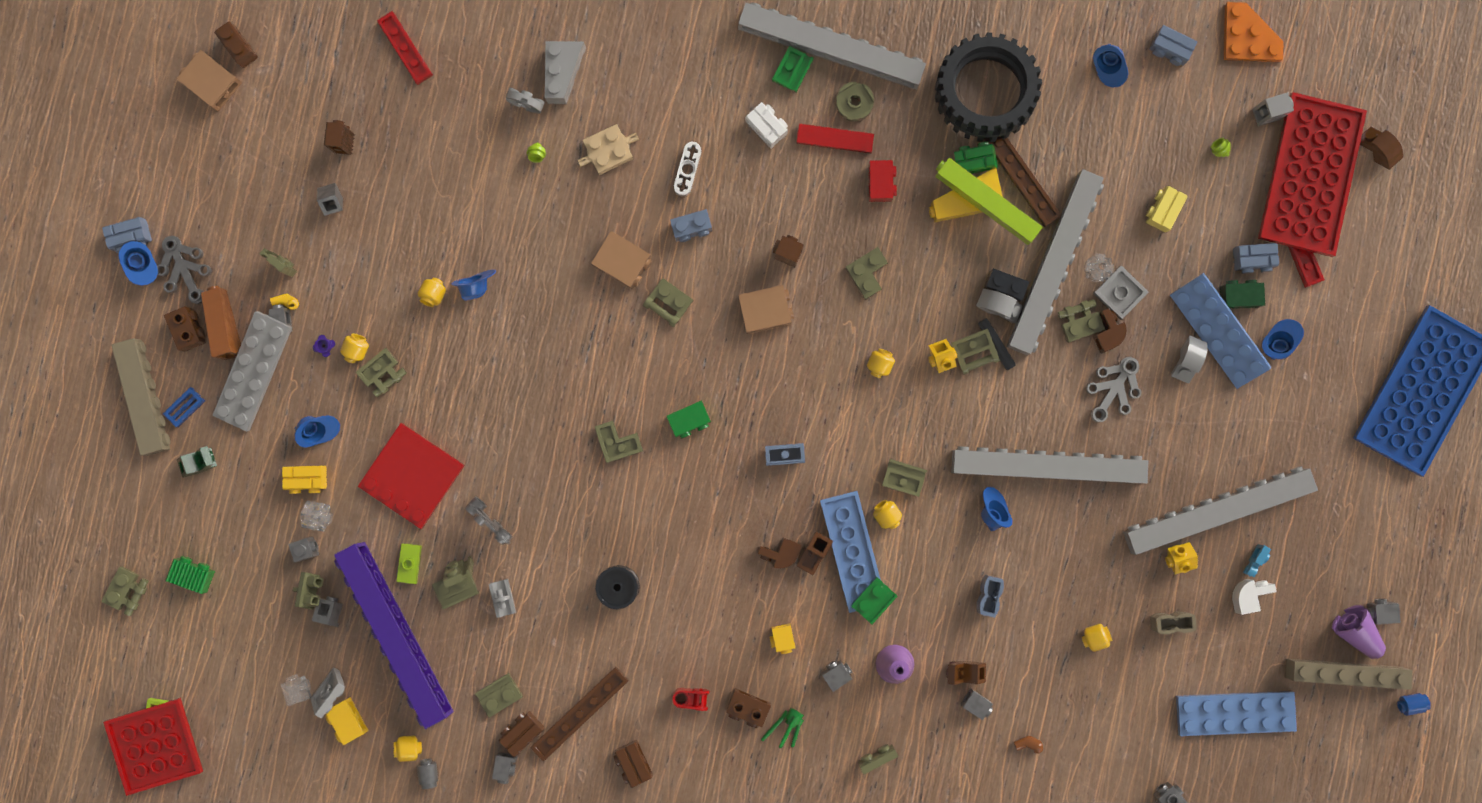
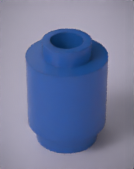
(1413, 704)

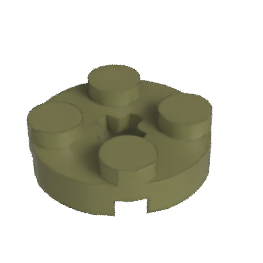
(855, 90)

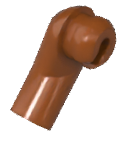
(1030, 742)

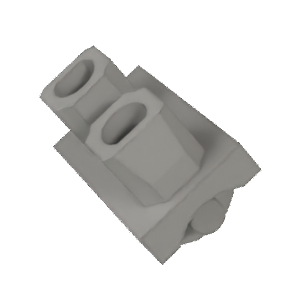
(502, 598)

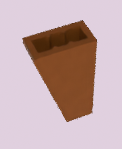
(220, 324)

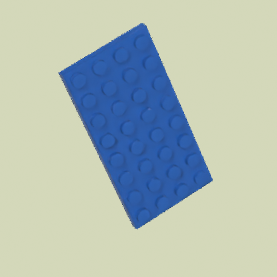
(1423, 391)

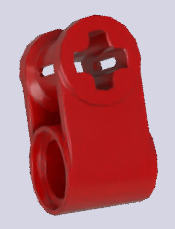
(692, 699)

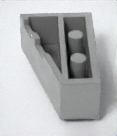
(561, 67)

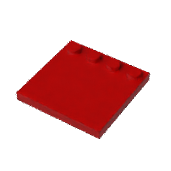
(411, 475)
(153, 746)

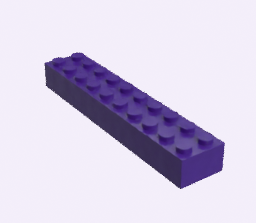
(393, 634)

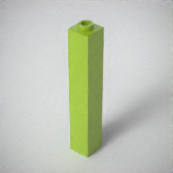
(988, 201)

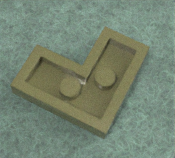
(862, 270)
(616, 448)

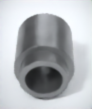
(427, 774)

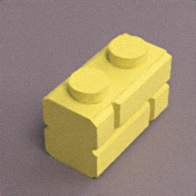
(1166, 208)

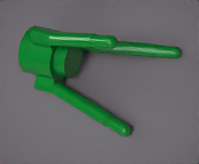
(793, 719)

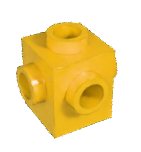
(945, 358)
(1182, 558)

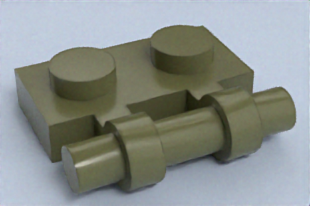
(1083, 326)
(376, 368)
(120, 588)

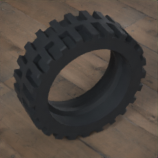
(996, 50)

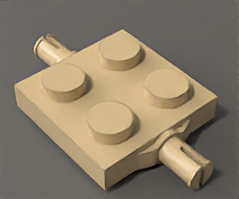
(608, 149)

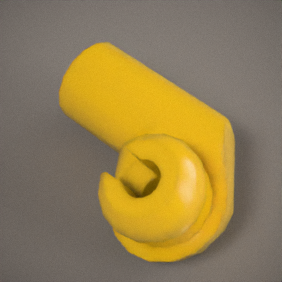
(286, 300)

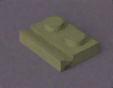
(281, 264)
(904, 477)
(456, 571)
(456, 592)
(499, 695)
(871, 762)

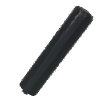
(1002, 352)

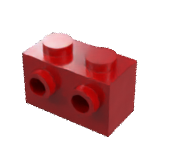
(881, 180)

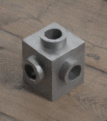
(1169, 794)

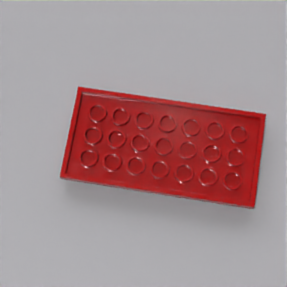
(1312, 175)

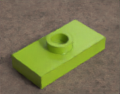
(409, 563)

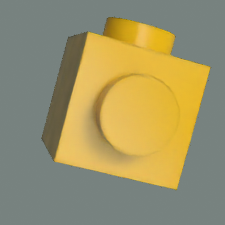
(782, 638)

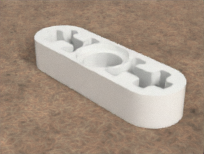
(686, 154)

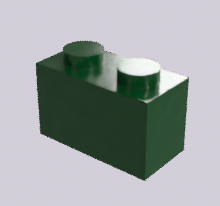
(1243, 295)

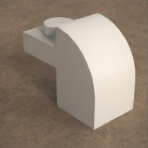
(1246, 595)

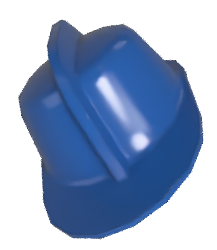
(1110, 65)
(138, 263)
(473, 286)
(1283, 339)
(316, 430)
(995, 512)

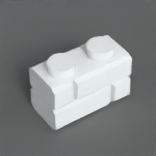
(766, 124)

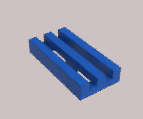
(189, 412)

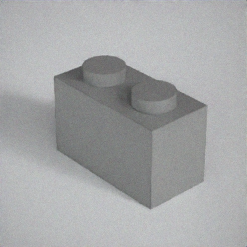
(1273, 109)

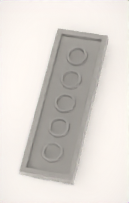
(252, 371)

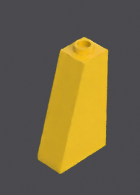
(955, 206)

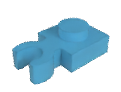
(1258, 558)

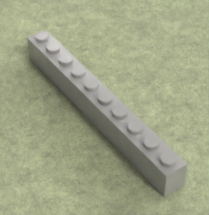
(831, 45)
(1055, 261)
(1050, 466)
(1220, 511)

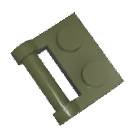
(670, 296)
(972, 345)

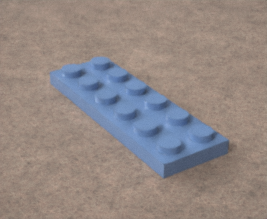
(1220, 330)
(850, 544)
(1236, 713)

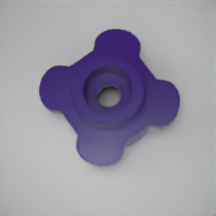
(317, 347)

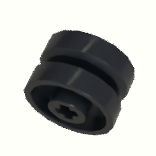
(617, 575)

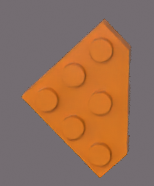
(1249, 36)

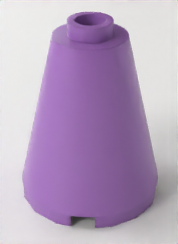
(1360, 631)
(890, 659)

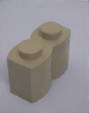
(1173, 622)

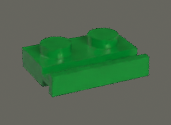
(792, 69)
(874, 600)

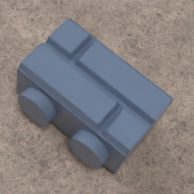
(1173, 46)
(125, 232)
(1256, 257)
(785, 454)

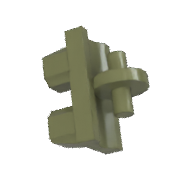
(307, 590)

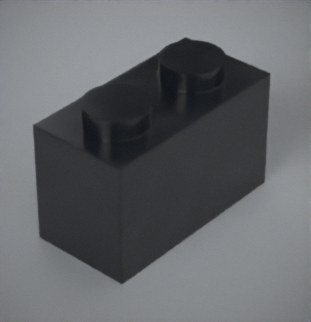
(1006, 284)

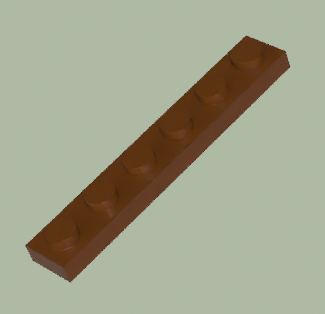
(1025, 181)
(579, 714)

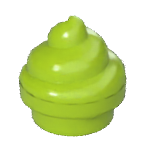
(1221, 147)
(536, 153)

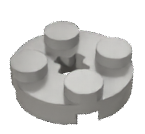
(524, 100)

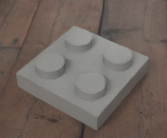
(1121, 292)
(327, 693)

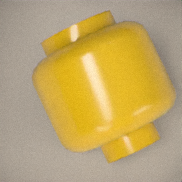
(431, 292)
(354, 348)
(880, 363)
(887, 514)
(1096, 637)
(407, 748)

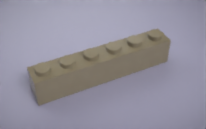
(141, 397)
(1348, 674)

